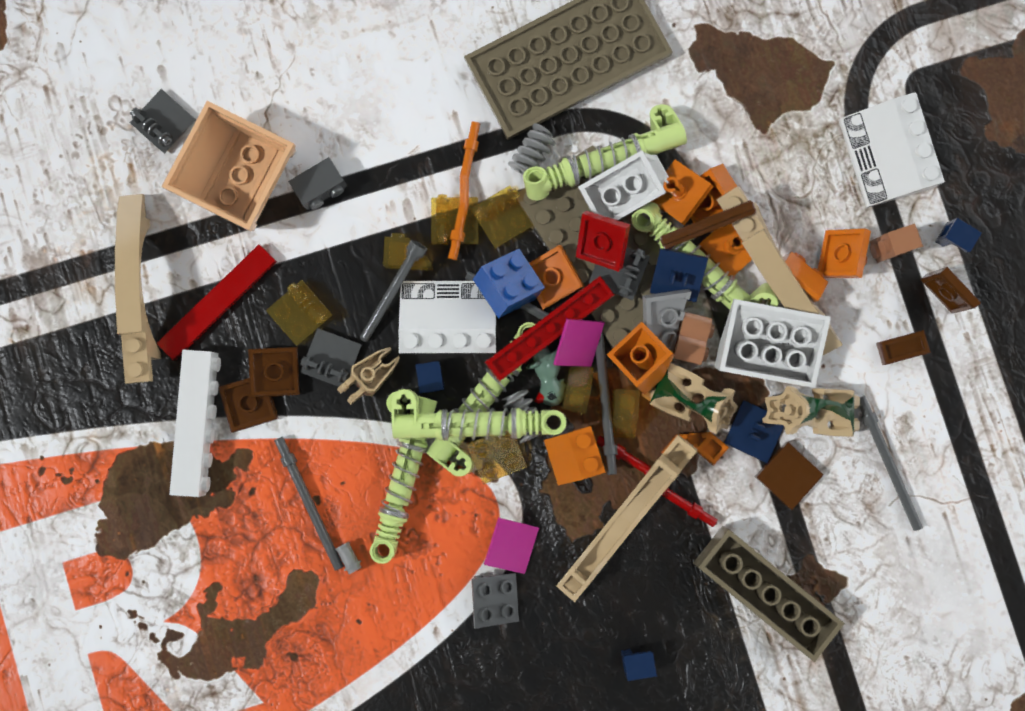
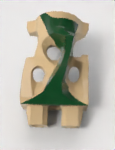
(715, 407)
(815, 412)

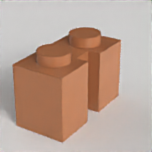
(895, 243)

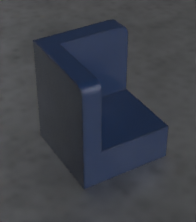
(958, 234)
(429, 377)
(638, 665)

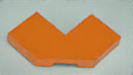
(707, 444)

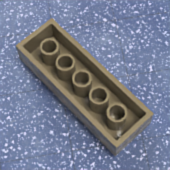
(768, 593)

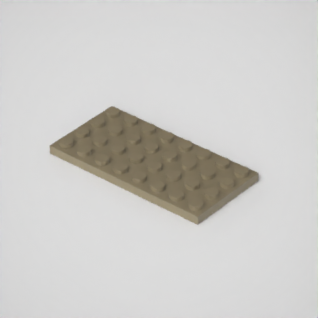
(565, 59)
(558, 223)

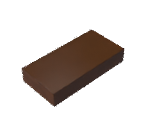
(903, 347)

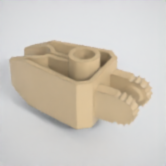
(369, 374)

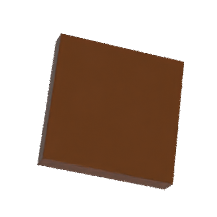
(950, 290)
(273, 372)
(244, 411)
(789, 475)

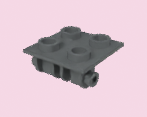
(161, 120)
(628, 278)
(330, 358)
(494, 600)

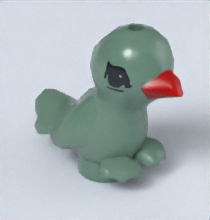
(551, 389)

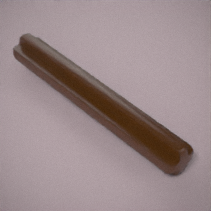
(708, 224)

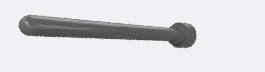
(414, 252)

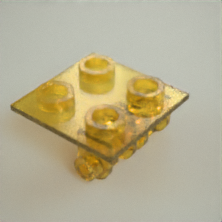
(444, 216)
(502, 216)
(299, 312)
(496, 457)

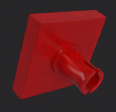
(602, 240)

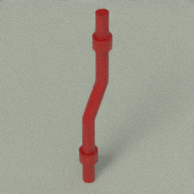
(693, 509)

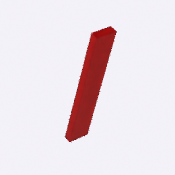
(216, 302)
(548, 329)

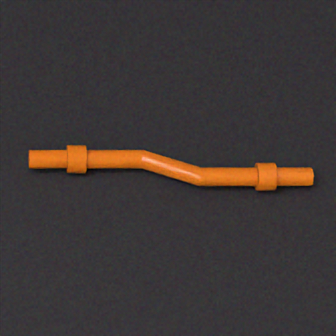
(470, 146)

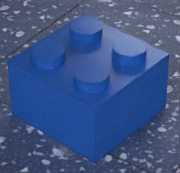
(508, 283)

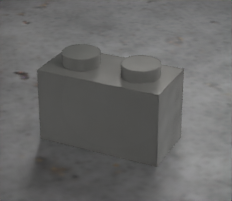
(318, 184)

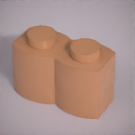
(693, 338)

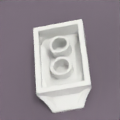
(625, 186)

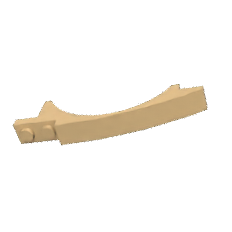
(771, 264)
(131, 317)
(627, 517)

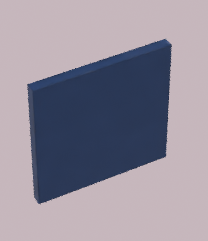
(678, 272)
(751, 435)

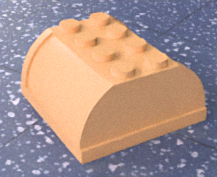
(229, 166)

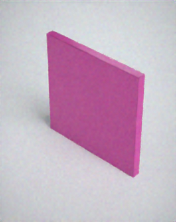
(578, 343)
(511, 545)

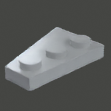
(663, 314)

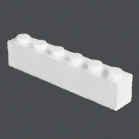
(194, 423)

